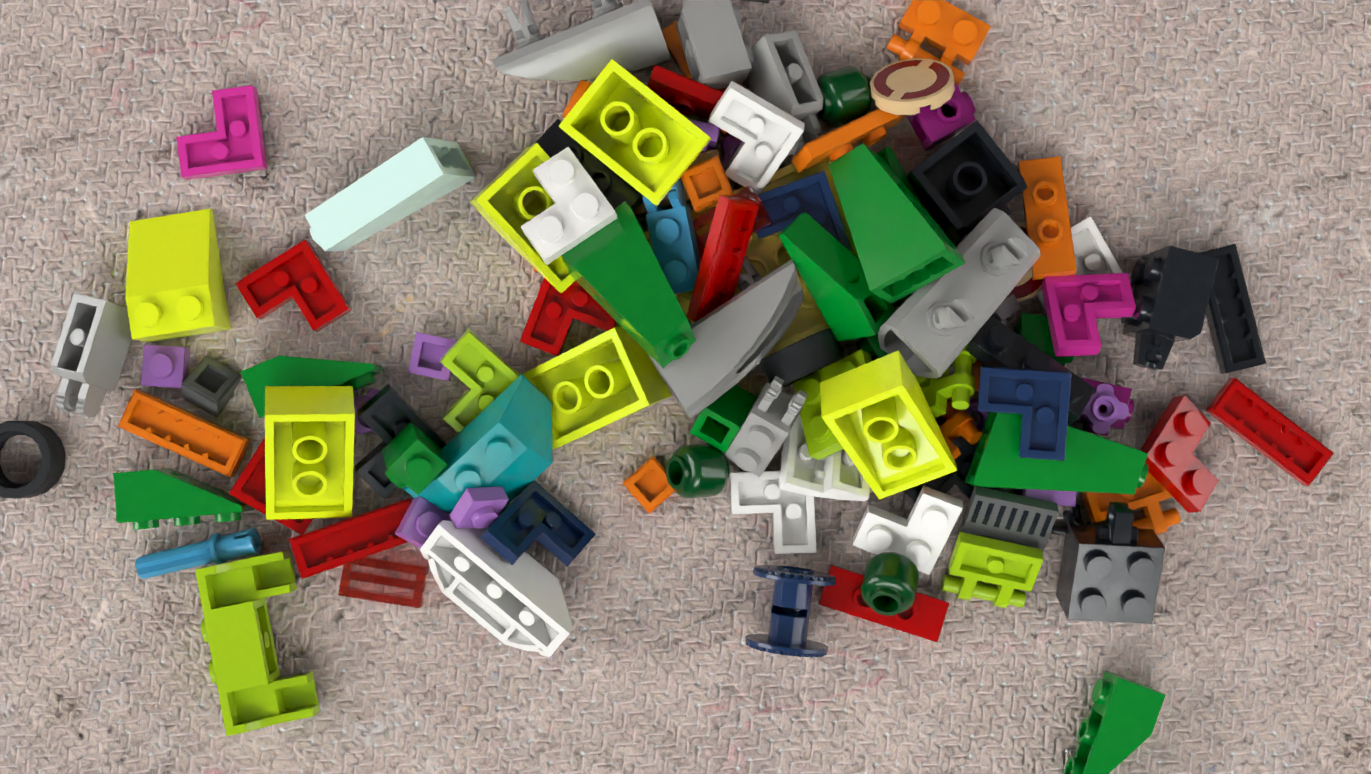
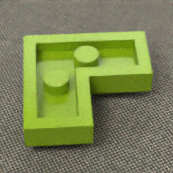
(481, 371)
(817, 434)

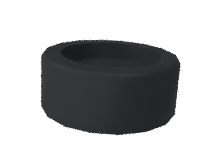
(802, 358)
(51, 461)

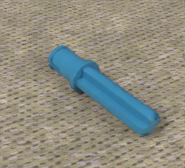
(217, 550)

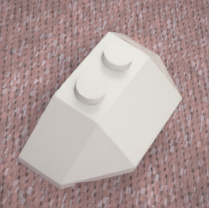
(513, 602)

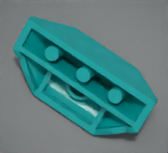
(499, 448)

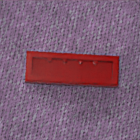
(684, 93)
(722, 255)
(1269, 431)
(349, 539)
(921, 619)

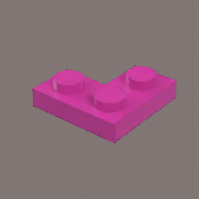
(234, 146)
(1077, 302)

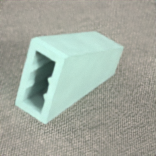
(390, 193)

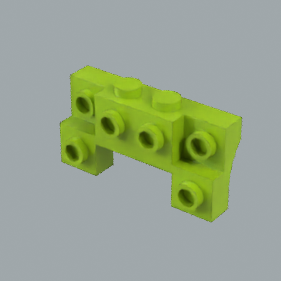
(243, 643)

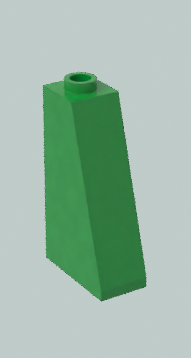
(890, 228)
(631, 286)
(1088, 466)

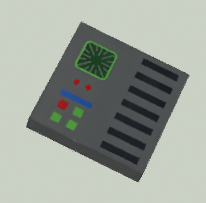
(1009, 517)

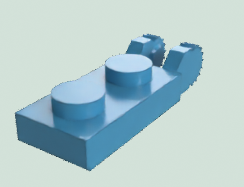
(674, 240)

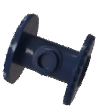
(790, 611)

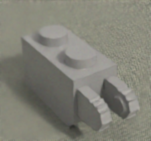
(714, 42)
(787, 81)
(90, 353)
(765, 427)

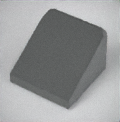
(210, 385)

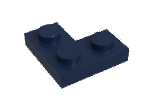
(804, 195)
(1040, 399)
(540, 518)

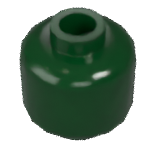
(844, 94)
(697, 471)
(889, 583)

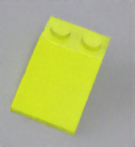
(634, 132)
(514, 200)
(175, 277)
(597, 384)
(886, 425)
(309, 451)

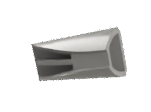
(582, 52)
(949, 311)
(734, 337)

